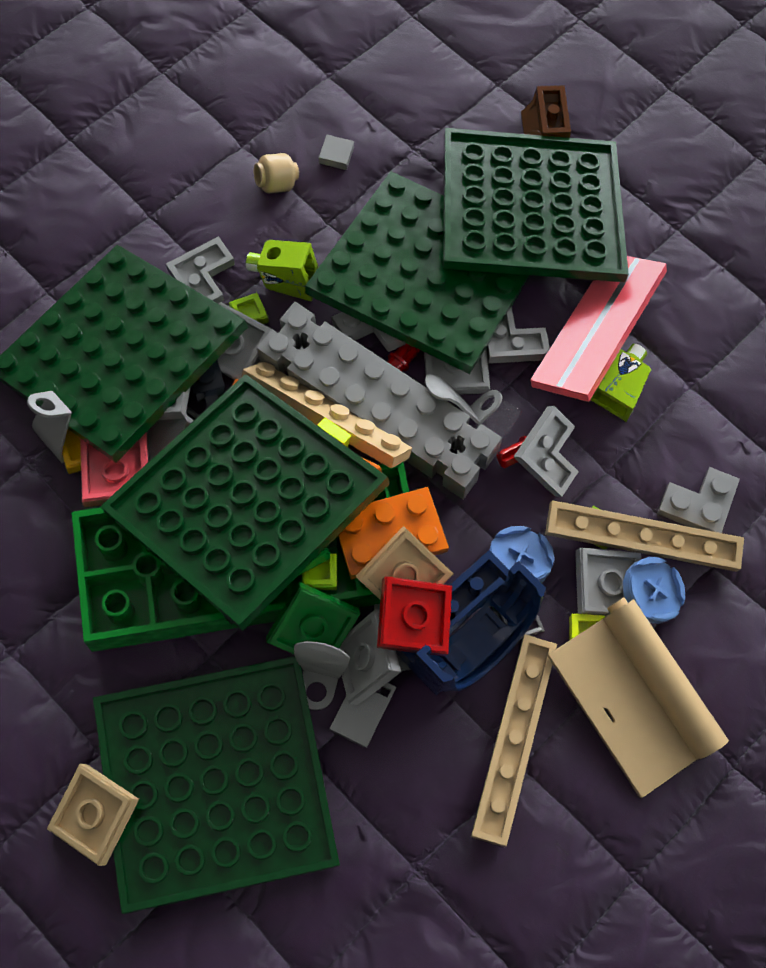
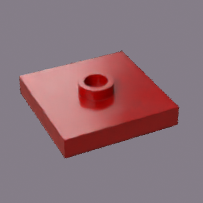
(414, 616)

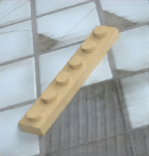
(314, 406)
(644, 536)
(513, 742)

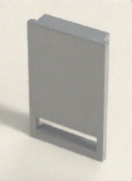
(360, 721)

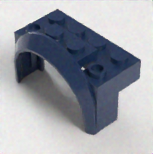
(485, 637)

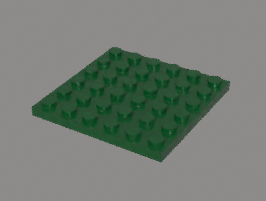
(533, 206)
(394, 278)
(120, 349)
(245, 499)
(220, 783)

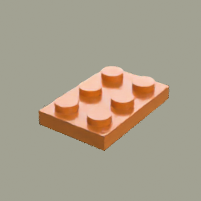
(383, 519)

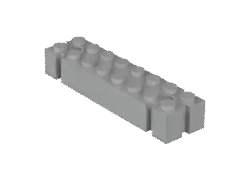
(383, 395)

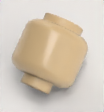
(275, 173)

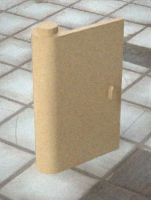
(653, 706)

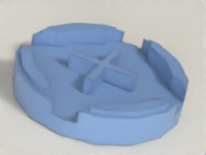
(523, 545)
(655, 589)

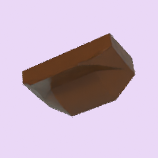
(547, 113)

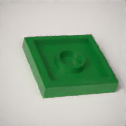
(312, 617)

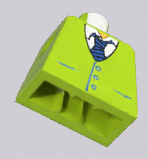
(284, 266)
(623, 382)

